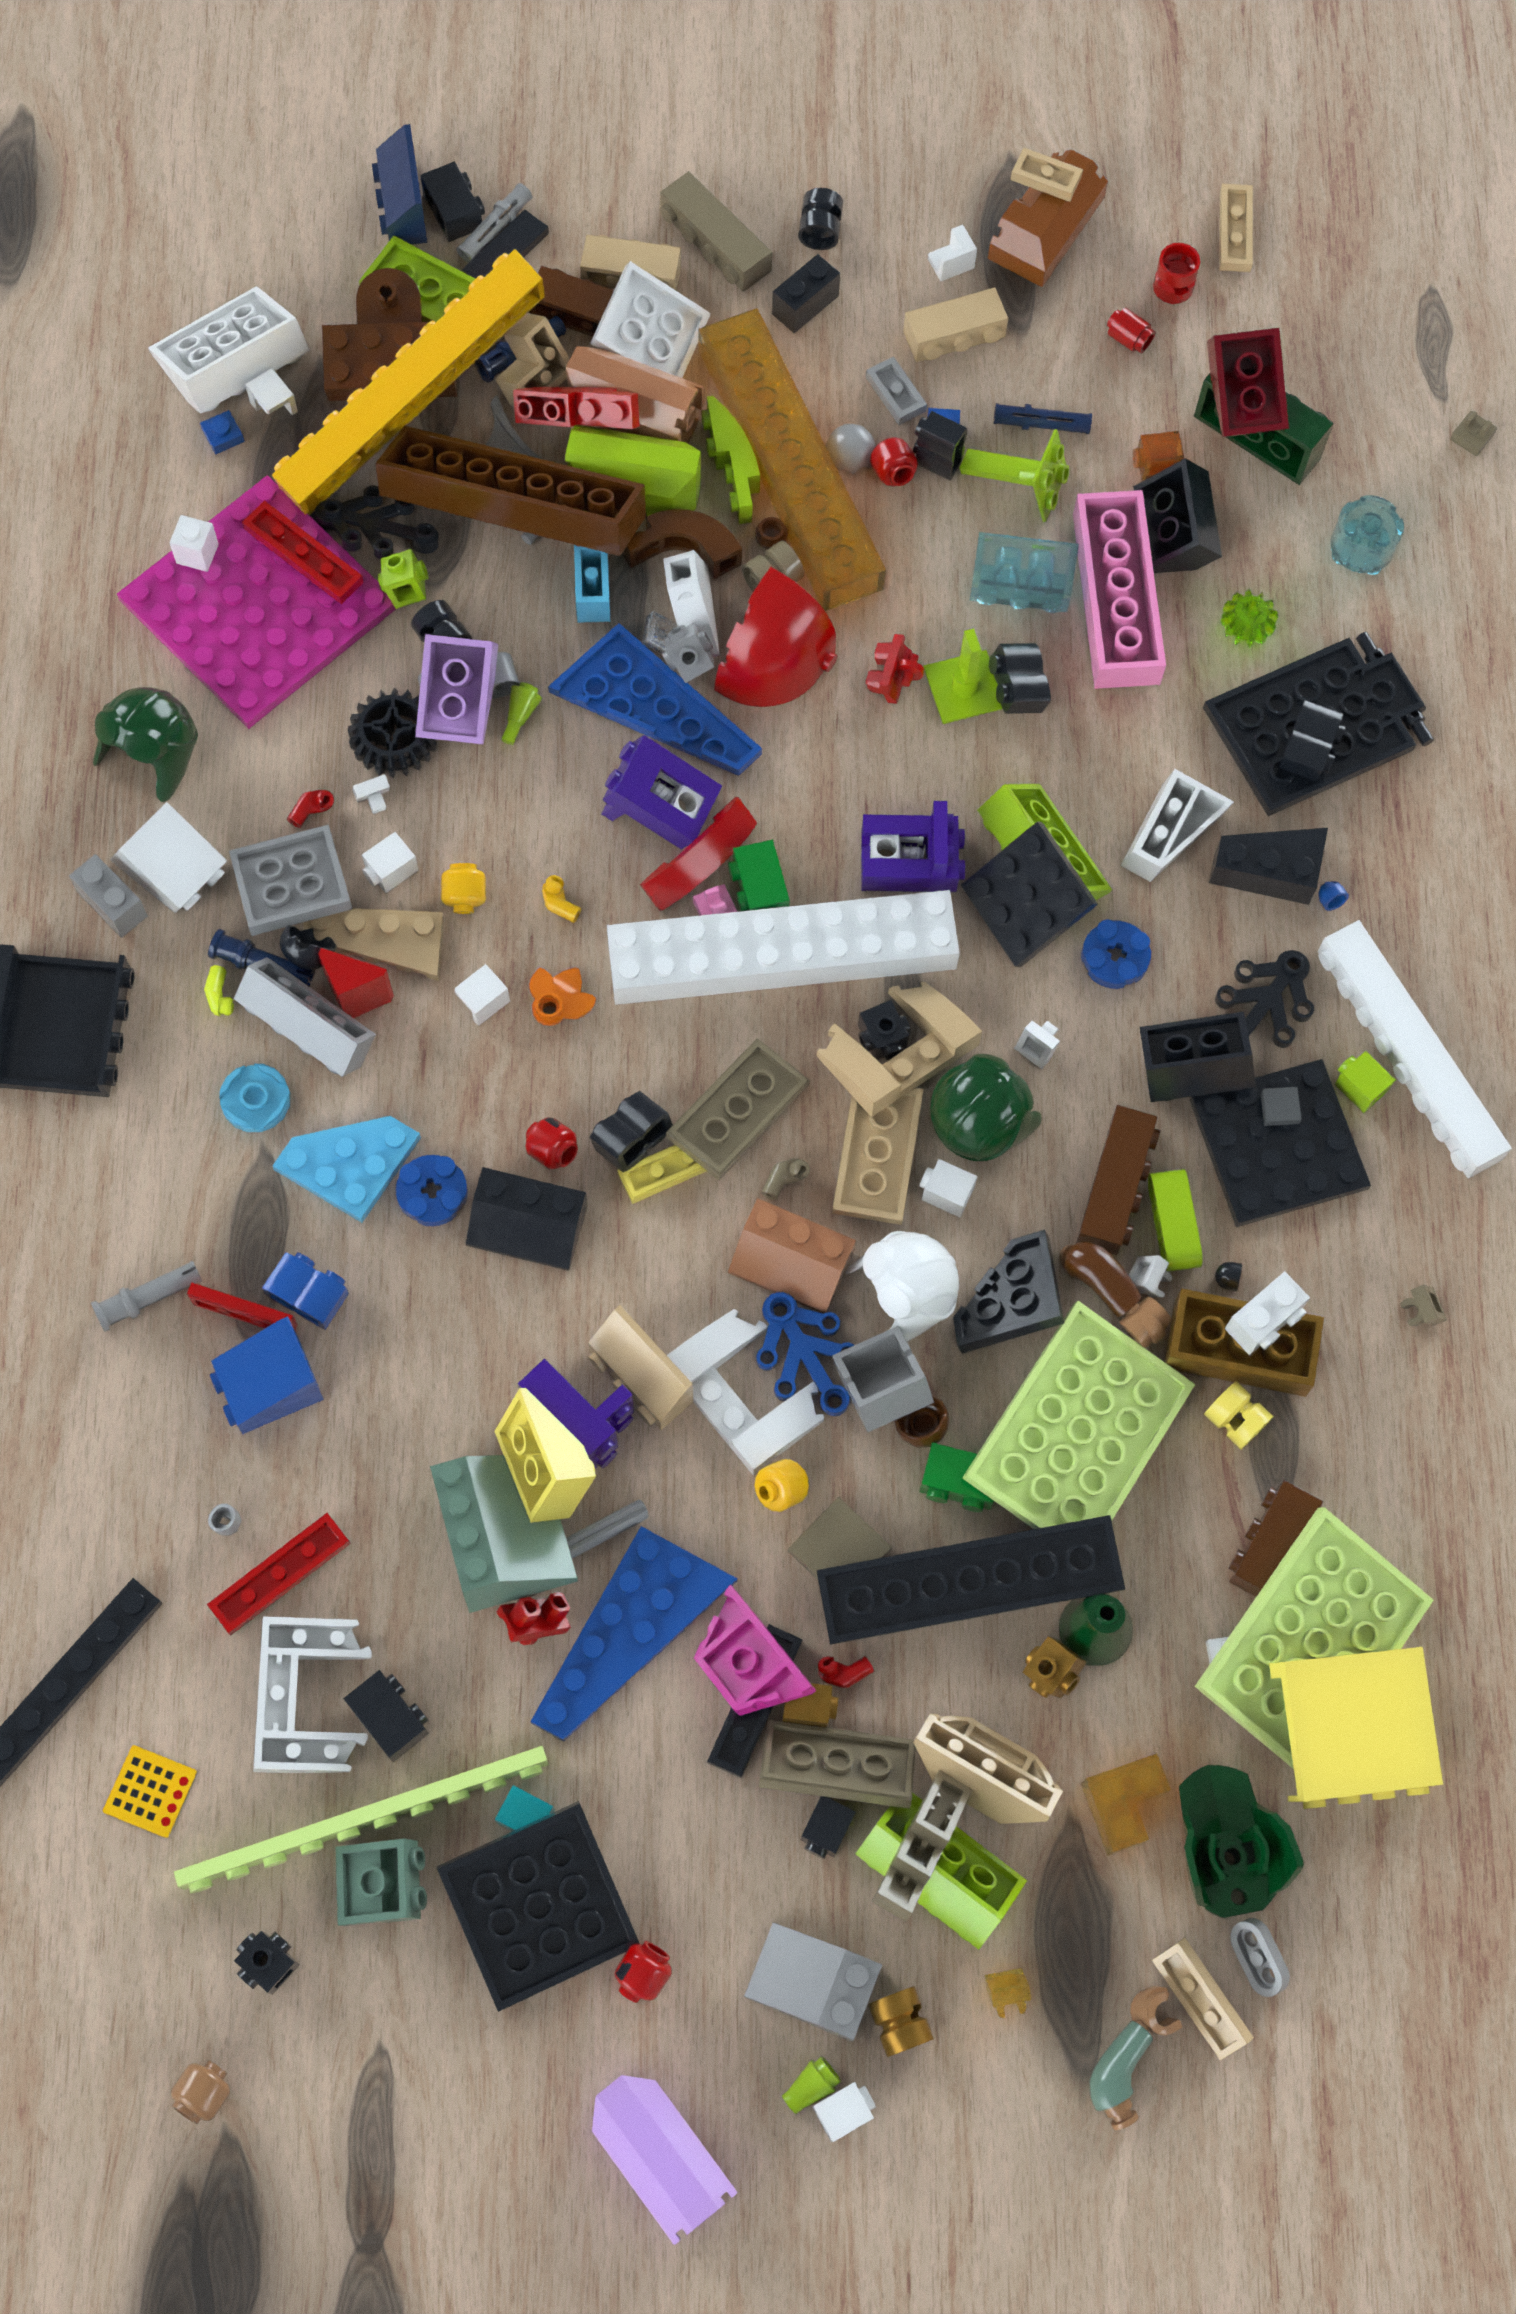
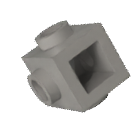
(688, 651)

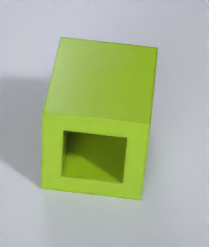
(1363, 1080)

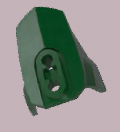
(1225, 1817)

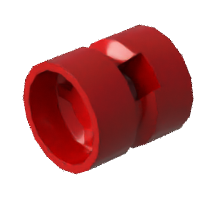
(1176, 273)

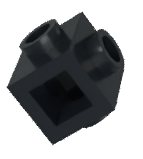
(883, 1031)
(275, 1971)

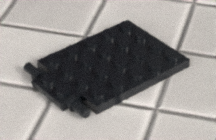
(1372, 697)

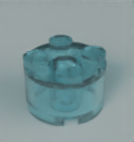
(1366, 535)

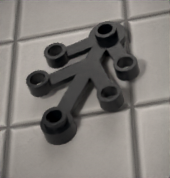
(336, 515)
(1270, 996)

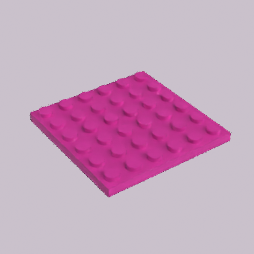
(253, 620)

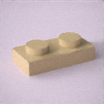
(1046, 174)

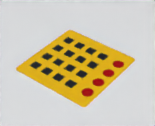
(149, 1791)

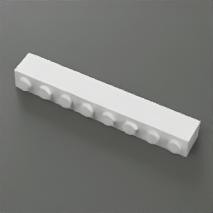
(1413, 1050)

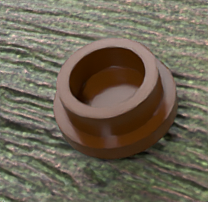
(770, 532)

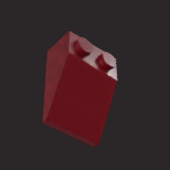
(1248, 381)

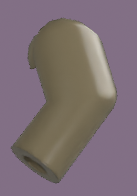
(784, 1173)

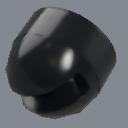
(1229, 1275)

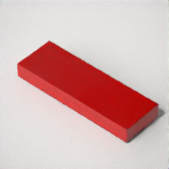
(235, 1307)

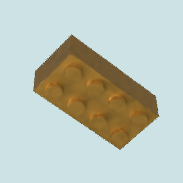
(1204, 1347)

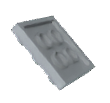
(290, 880)

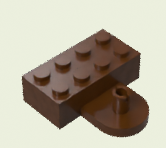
(386, 320)

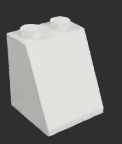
(170, 859)

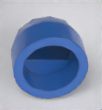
(1332, 895)

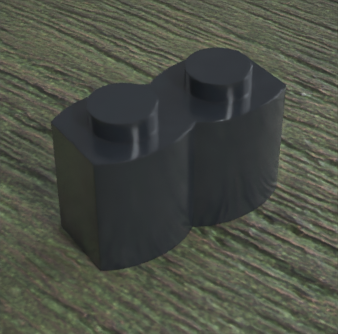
(940, 445)
(1020, 678)
(1312, 740)
(631, 1131)

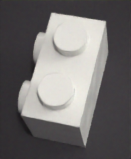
(1267, 1313)

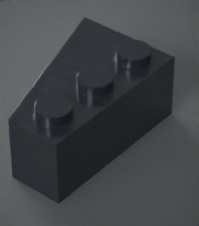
(1271, 863)

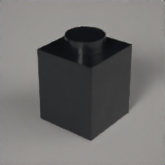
(826, 1827)

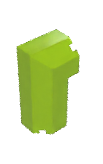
(664, 465)

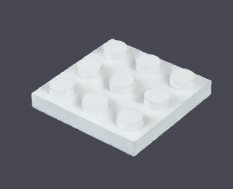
(650, 323)

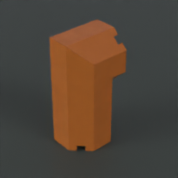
(1043, 227)

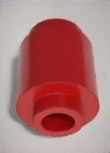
(1130, 330)

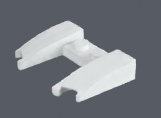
(751, 1439)
(282, 1645)

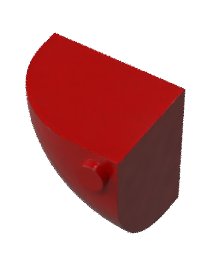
(778, 647)

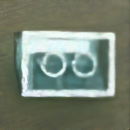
(1023, 572)

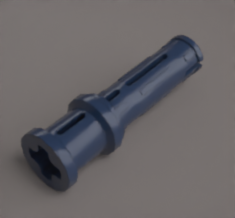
(503, 356)
(244, 954)

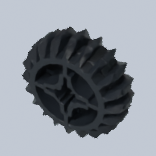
(376, 723)

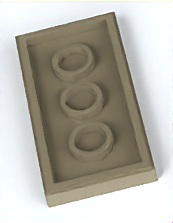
(737, 1109)
(838, 1764)

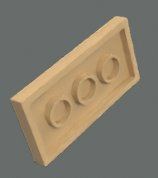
(878, 1160)

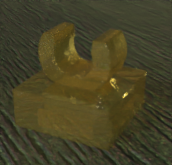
(1007, 1989)

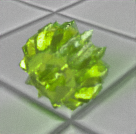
(1249, 618)

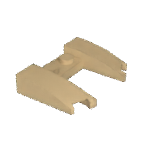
(877, 1085)

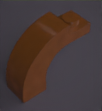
(686, 532)

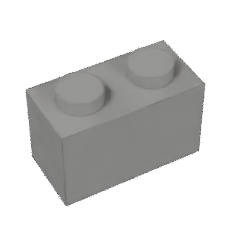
(108, 895)

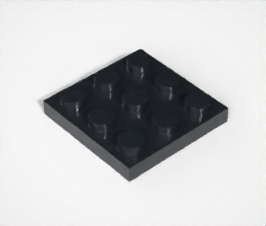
(1029, 894)

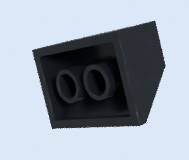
(1181, 518)
(1197, 1057)
(526, 1218)

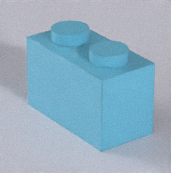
(591, 585)

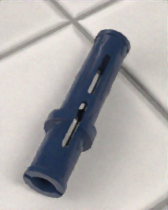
(1077, 421)

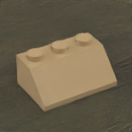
(641, 1367)

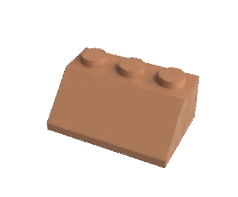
(792, 1256)

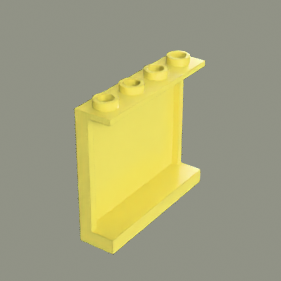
(1360, 1726)

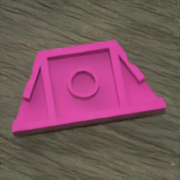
(748, 1660)

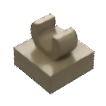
(1473, 433)
(1427, 1304)

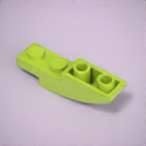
(734, 455)

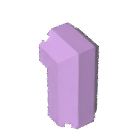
(659, 2154)

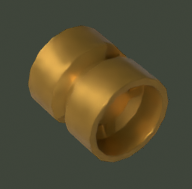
(900, 2021)

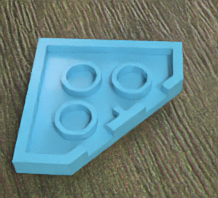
(349, 1163)

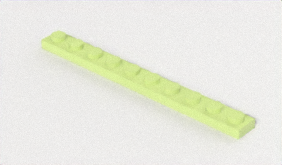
(347, 1825)

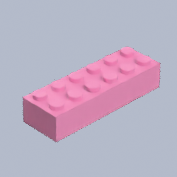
(1119, 589)

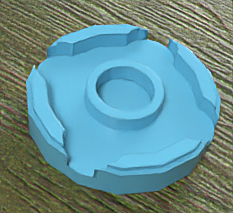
(254, 1098)

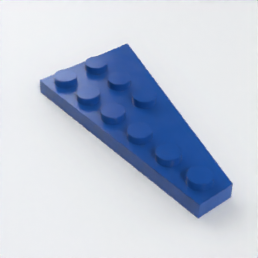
(641, 692)
(638, 1615)

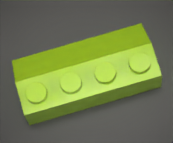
(1018, 807)
(969, 1883)

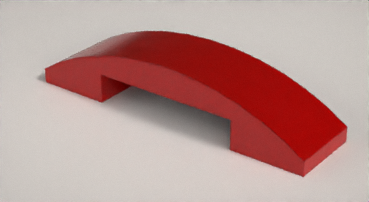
(701, 857)

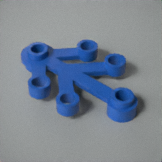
(802, 1348)

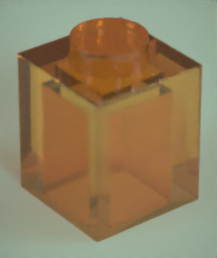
(1157, 453)

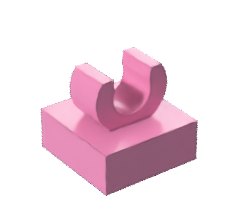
(714, 901)

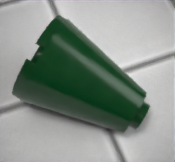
(1096, 1629)

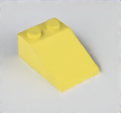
(543, 1459)

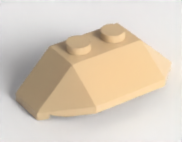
(1004, 1777)

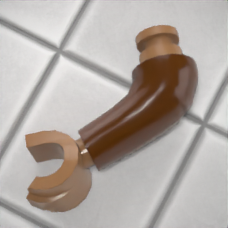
(1109, 1280)

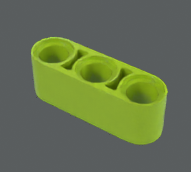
(1175, 1220)

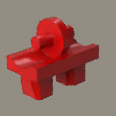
(899, 669)
(536, 1618)

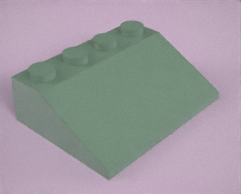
(491, 1536)

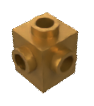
(1053, 1668)

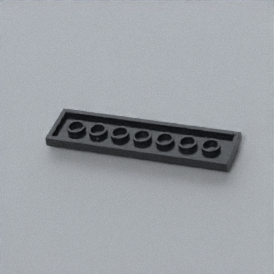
(970, 1580)

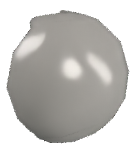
(850, 447)

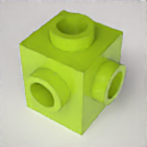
(403, 578)

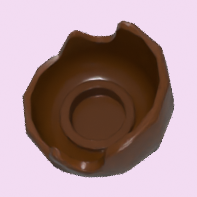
(924, 1425)

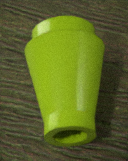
(812, 2085)

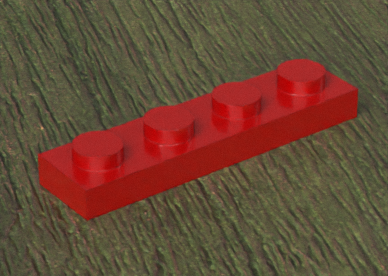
(303, 552)
(278, 1574)

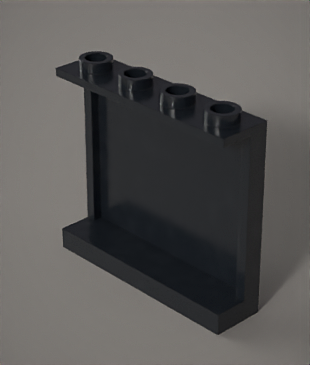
(61, 1022)

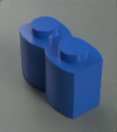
(305, 1289)

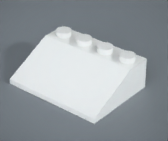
(230, 348)

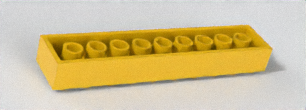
(410, 382)

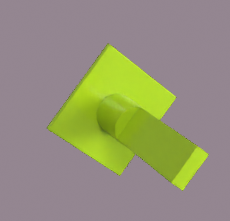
(1043, 475)
(963, 683)

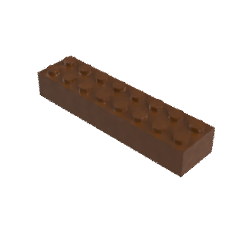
(511, 490)

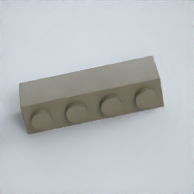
(715, 231)

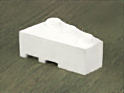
(1173, 823)

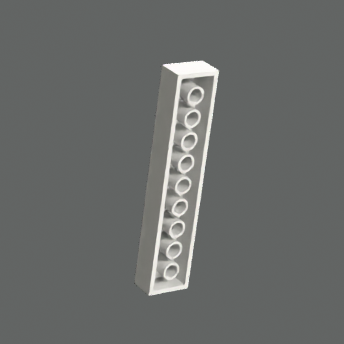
(782, 947)

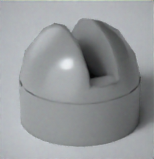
(227, 1512)

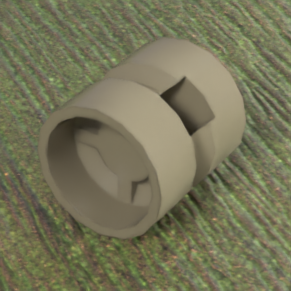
(779, 557)

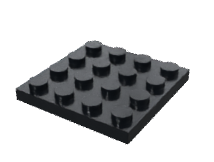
(1280, 1166)
(538, 1906)

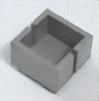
(883, 1379)

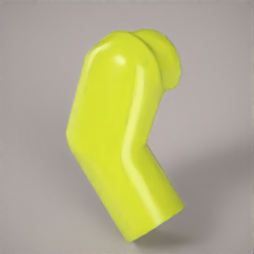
(213, 992)

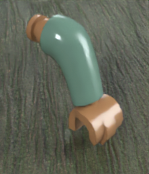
(1112, 2074)

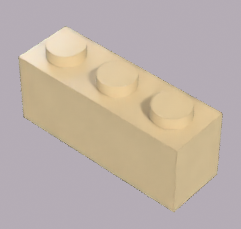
(607, 257)
(955, 325)

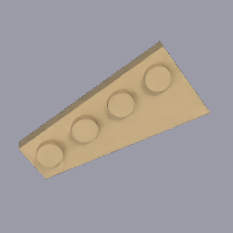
(387, 936)

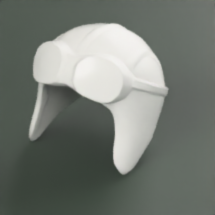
(912, 1280)

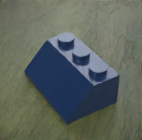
(399, 188)

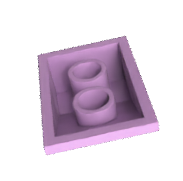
(456, 688)

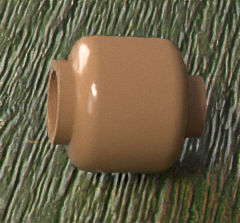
(200, 2092)

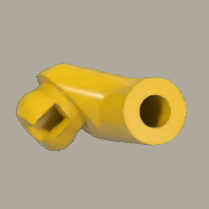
(555, 899)

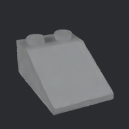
(813, 1981)

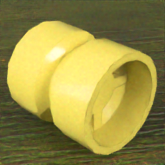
(1229, 1405)

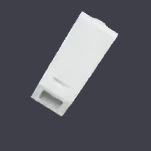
(691, 594)

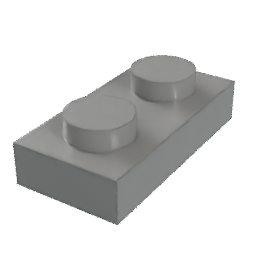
(896, 390)

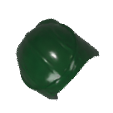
(150, 729)
(982, 1109)

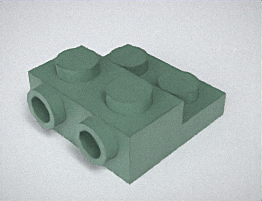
(379, 1882)

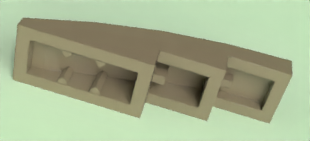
(922, 1846)

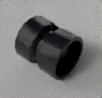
(820, 219)
(439, 620)

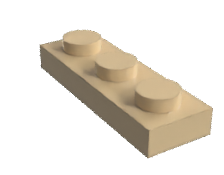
(1236, 228)
(1202, 1999)

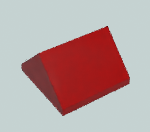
(356, 983)

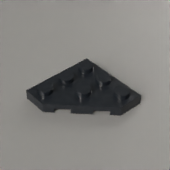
(1013, 1297)

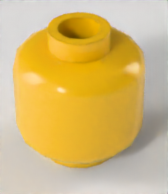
(463, 887)
(781, 1485)

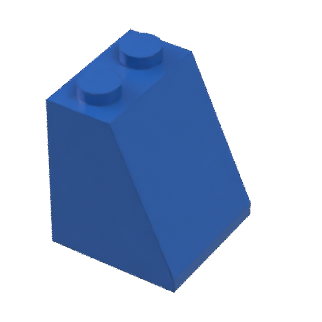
(265, 1377)

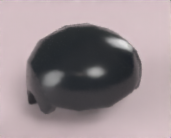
(303, 948)

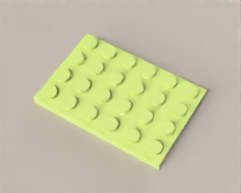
(1079, 1425)
(1320, 1602)

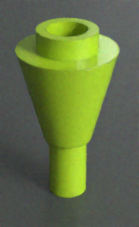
(521, 705)

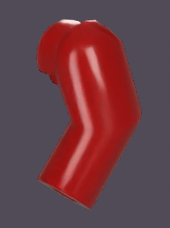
(310, 803)
(841, 1674)

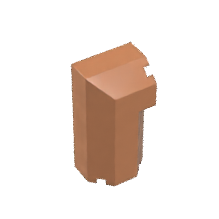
(664, 400)

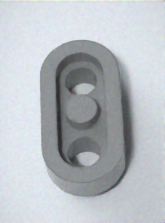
(1259, 1957)

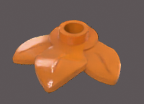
(562, 993)

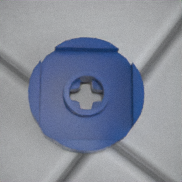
(1119, 935)
(441, 1172)

